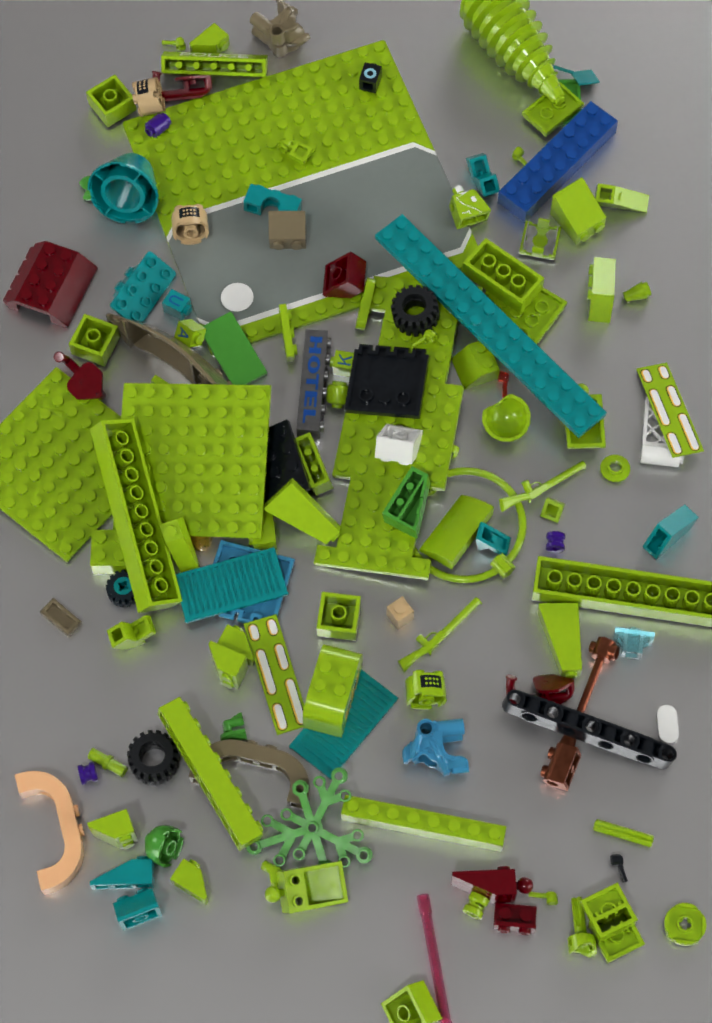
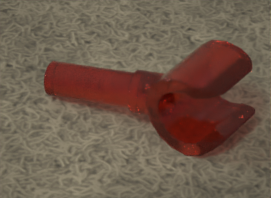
(504, 378)

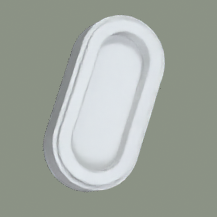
(667, 724)

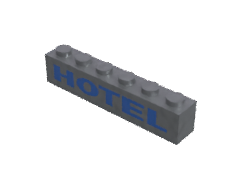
(312, 383)

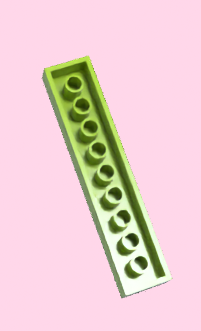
(135, 515)
(623, 591)

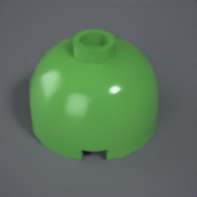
(163, 844)

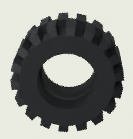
(410, 298)
(144, 744)

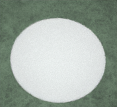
(237, 297)

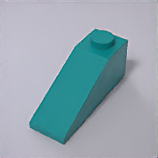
(130, 875)

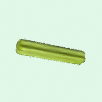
(623, 833)

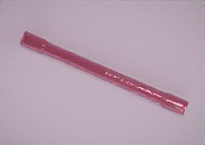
(426, 915)

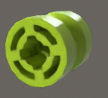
(475, 905)

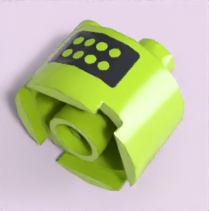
(425, 689)

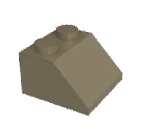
(287, 230)

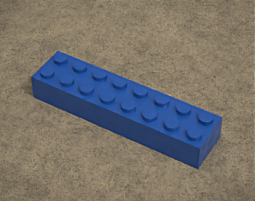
(557, 162)

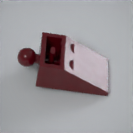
(496, 885)

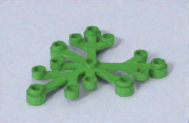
(289, 835)

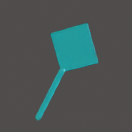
(581, 77)

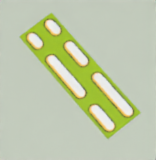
(670, 410)
(276, 673)

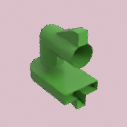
(235, 721)

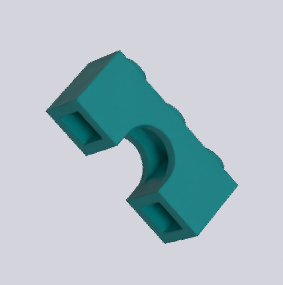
(261, 197)

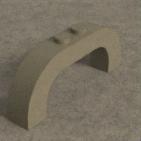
(266, 757)

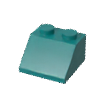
(137, 908)

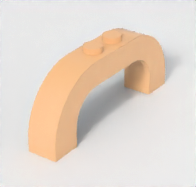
(64, 871)

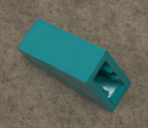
(670, 531)

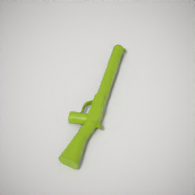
(530, 493)
(429, 646)

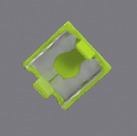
(540, 239)

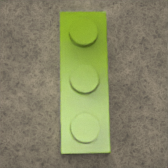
(287, 332)

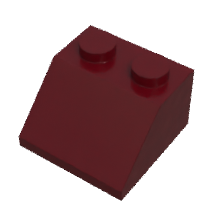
(344, 276)

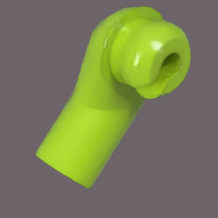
(271, 869)

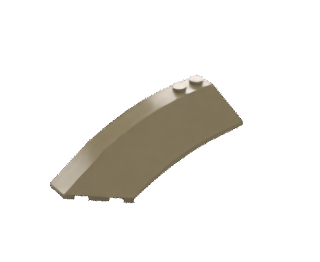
(168, 350)

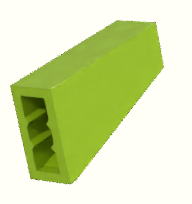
(303, 512)
(562, 632)

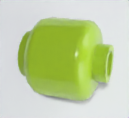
(337, 394)

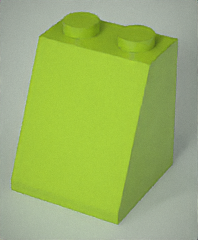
(577, 211)

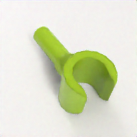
(179, 43)
(517, 155)
(428, 335)
(551, 897)

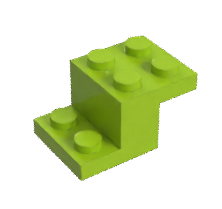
(612, 922)

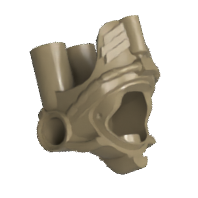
(282, 32)

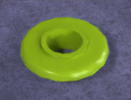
(615, 476)

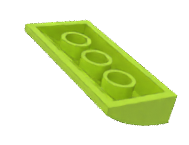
(457, 530)

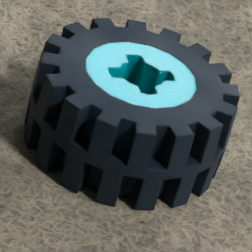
(117, 594)

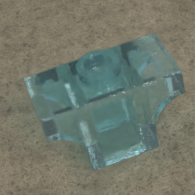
(632, 641)

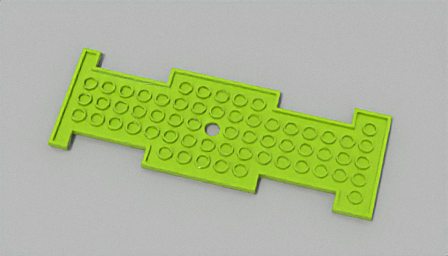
(364, 537)

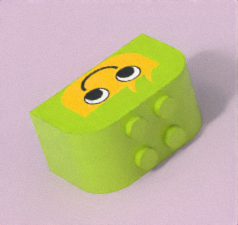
(332, 690)

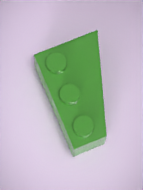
(408, 503)

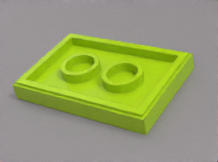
(548, 116)

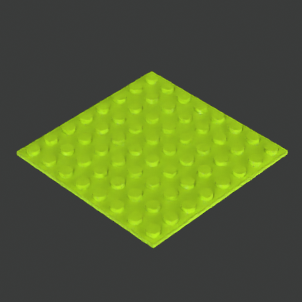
(204, 453)
(52, 468)

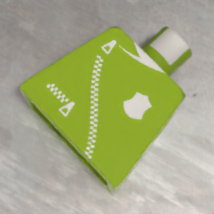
(468, 207)

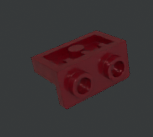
(515, 918)

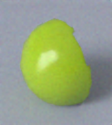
(507, 419)

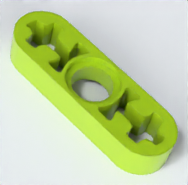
(365, 304)

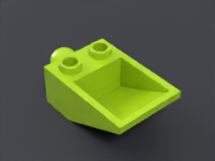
(592, 438)
(313, 887)

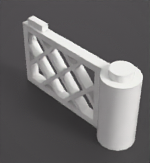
(658, 451)

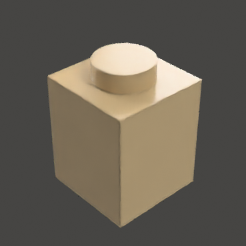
(400, 613)

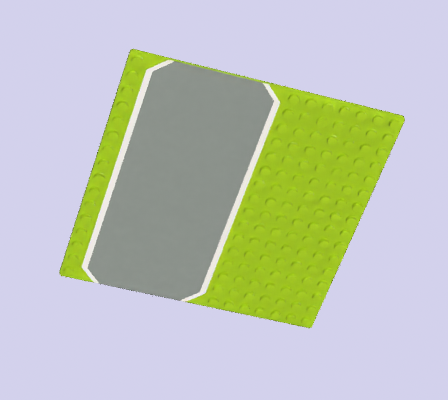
(363, 174)

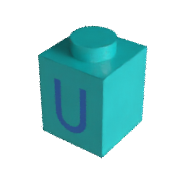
(177, 305)

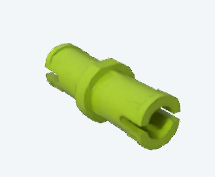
(107, 762)

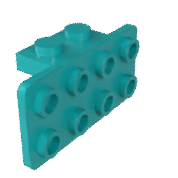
(142, 288)

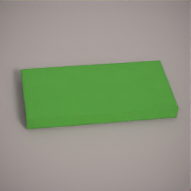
(233, 350)

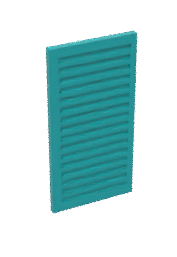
(231, 585)
(367, 709)

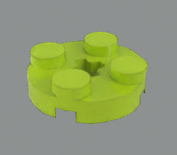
(693, 916)

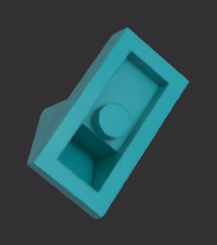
(492, 539)

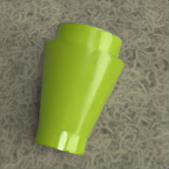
(637, 292)

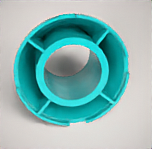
(125, 189)

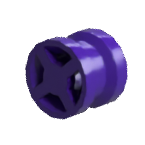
(555, 542)
(87, 773)

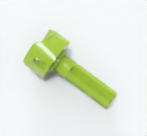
(581, 941)

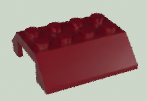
(51, 282)

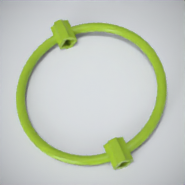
(501, 564)

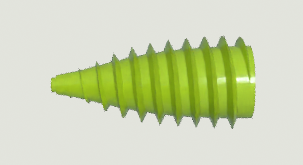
(514, 42)

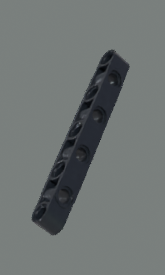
(603, 734)

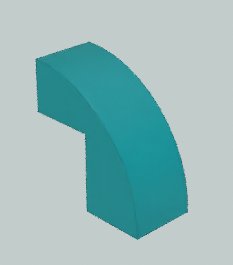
(484, 180)

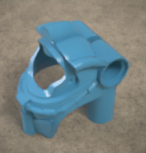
(429, 747)

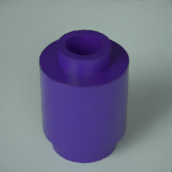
(157, 125)

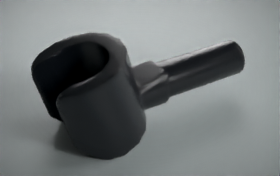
(617, 860)

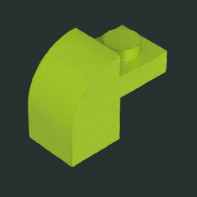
(131, 635)

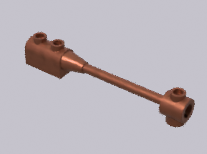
(565, 755)

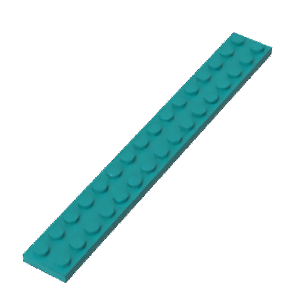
(491, 326)

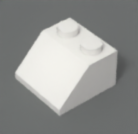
(398, 444)

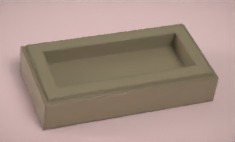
(61, 617)

